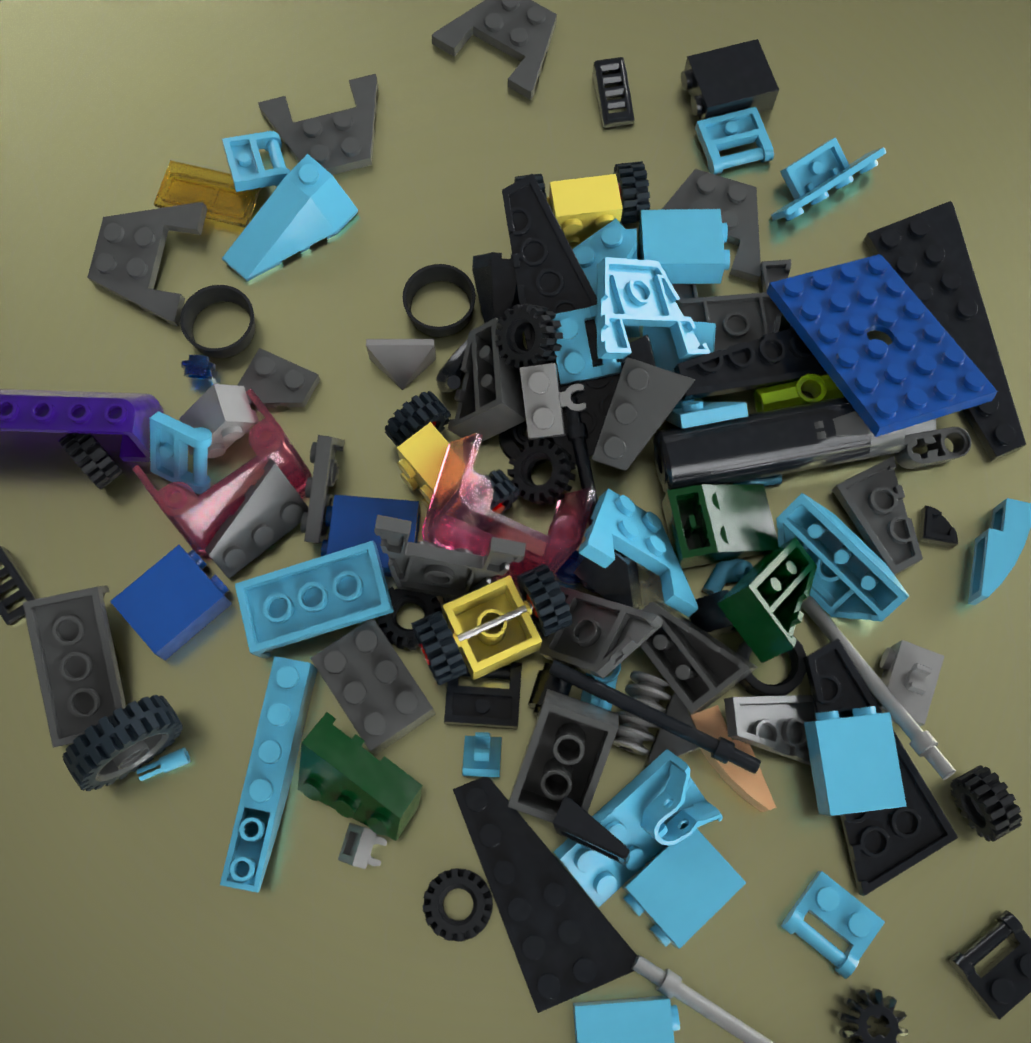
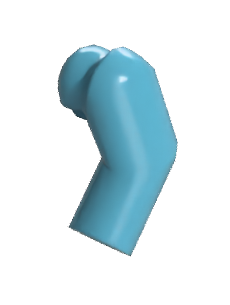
(726, 572)

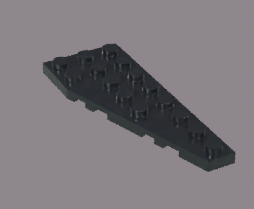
(553, 278)

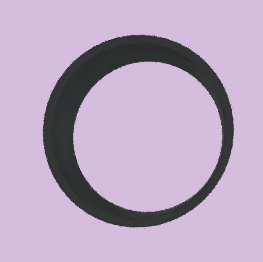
(435, 273)
(206, 297)

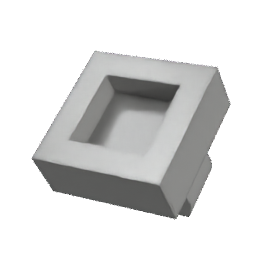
(358, 846)

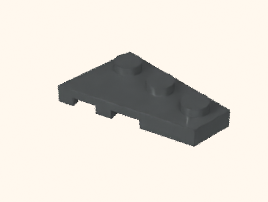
(317, 487)
(878, 512)
(261, 520)
(772, 723)

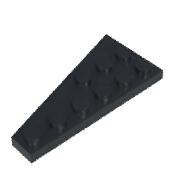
(886, 839)
(550, 921)

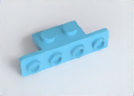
(819, 172)

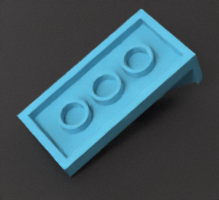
(313, 598)
(645, 819)

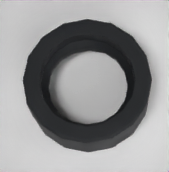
(793, 680)

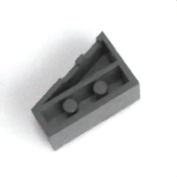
(637, 410)
(692, 660)

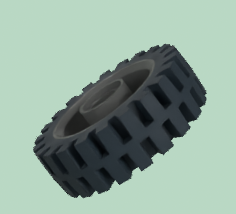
(122, 742)

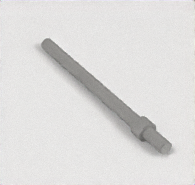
(921, 741)
(670, 985)

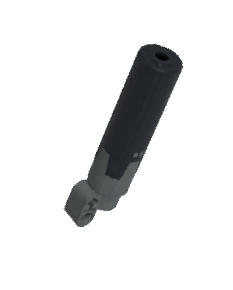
(792, 442)

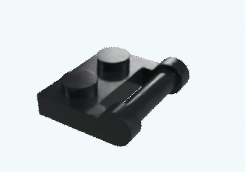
(485, 705)
(1006, 978)

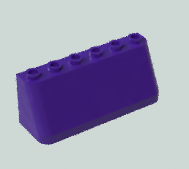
(85, 414)

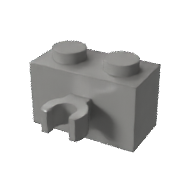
(545, 402)
(223, 412)
(911, 677)

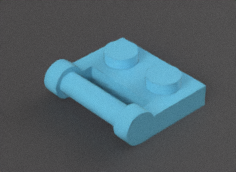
(730, 132)
(246, 162)
(574, 358)
(170, 451)
(841, 914)

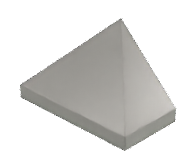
(401, 358)

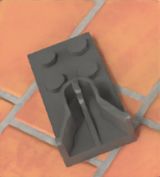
(74, 661)

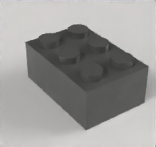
(373, 686)
(563, 756)

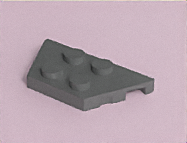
(600, 633)

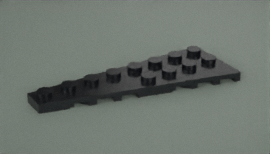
(936, 266)

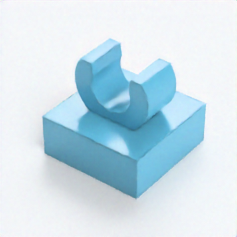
(482, 755)

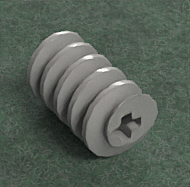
(633, 729)

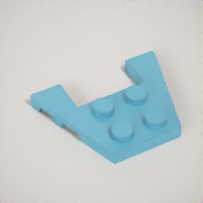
(639, 295)
(640, 537)

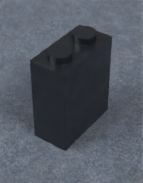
(729, 80)

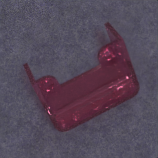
(203, 515)
(462, 516)

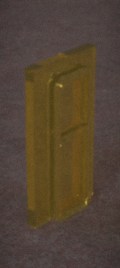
(214, 188)

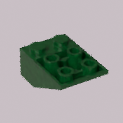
(718, 522)

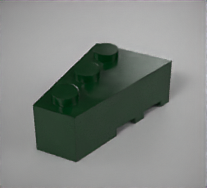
(769, 600)
(356, 782)

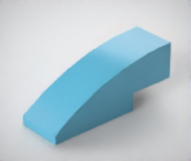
(999, 548)

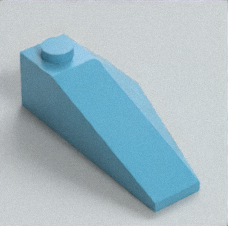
(294, 217)

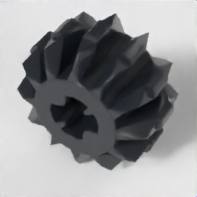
(876, 1007)

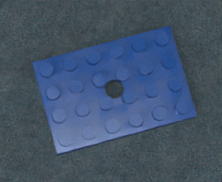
(890, 384)

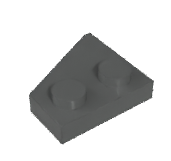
(279, 381)

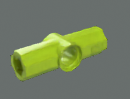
(790, 393)

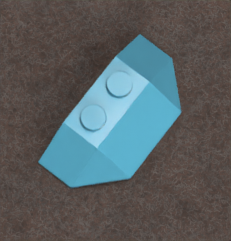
(848, 574)

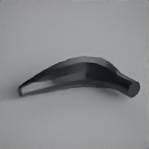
(450, 374)

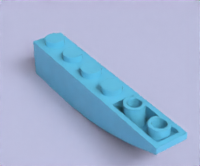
(269, 773)

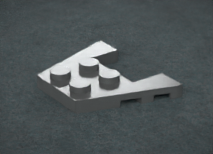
(512, 26)
(335, 140)
(738, 210)
(131, 253)
(736, 316)
(438, 570)

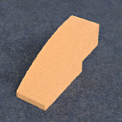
(746, 784)

